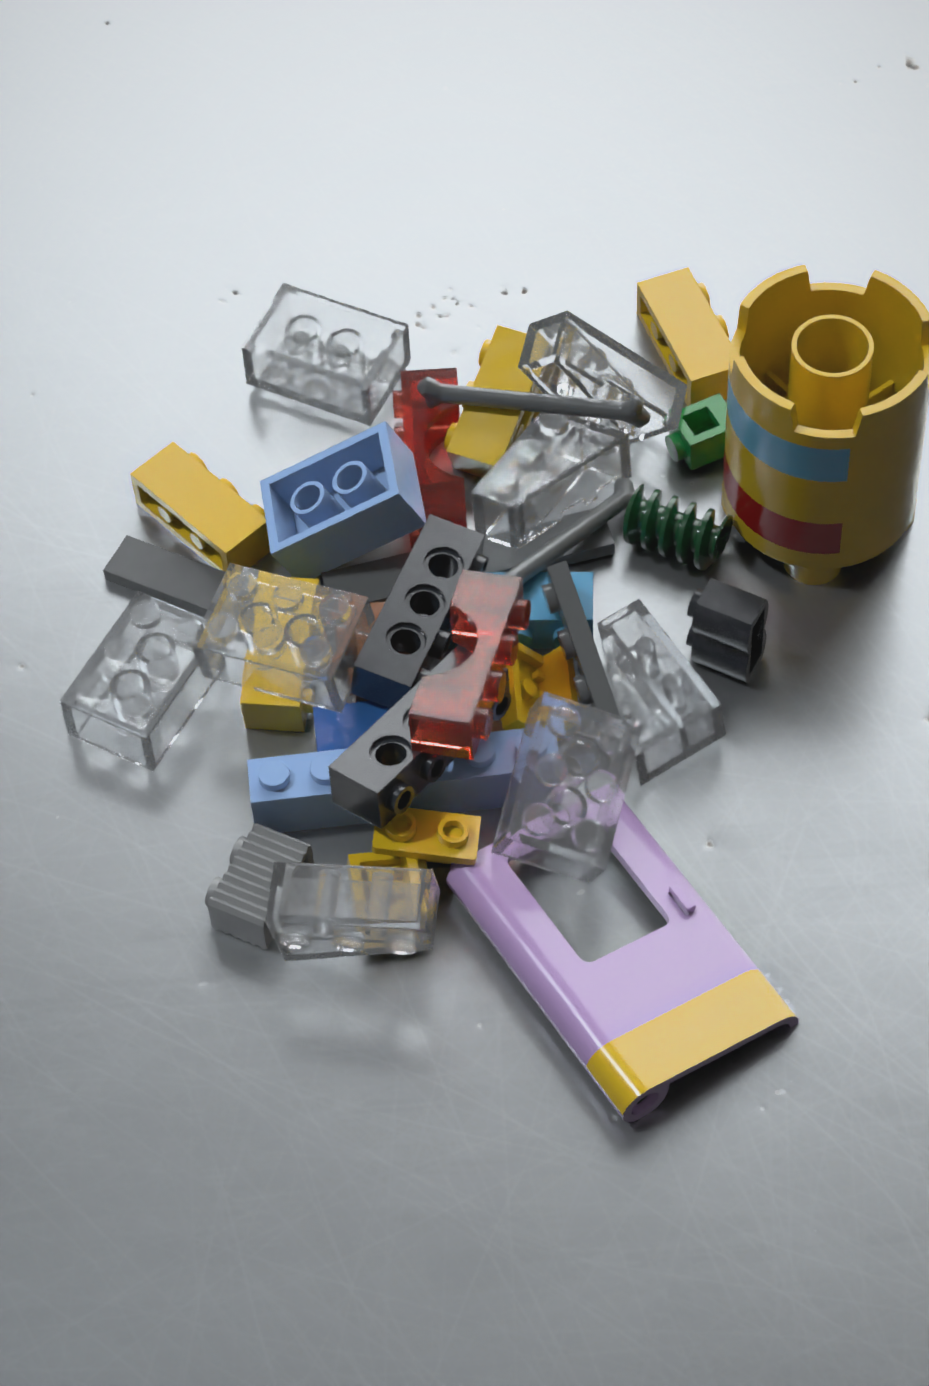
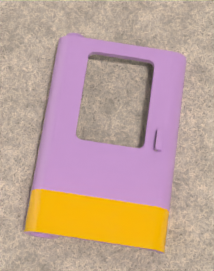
(646, 1007)

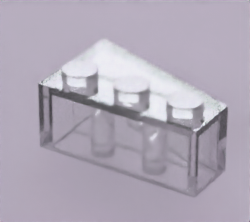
(579, 360)
(545, 474)

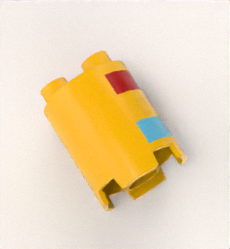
(825, 420)

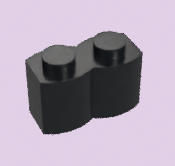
(727, 629)

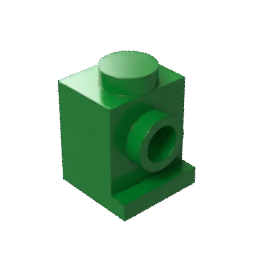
(700, 433)

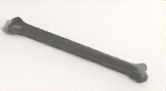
(627, 411)
(576, 532)

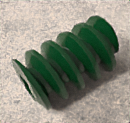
(675, 530)

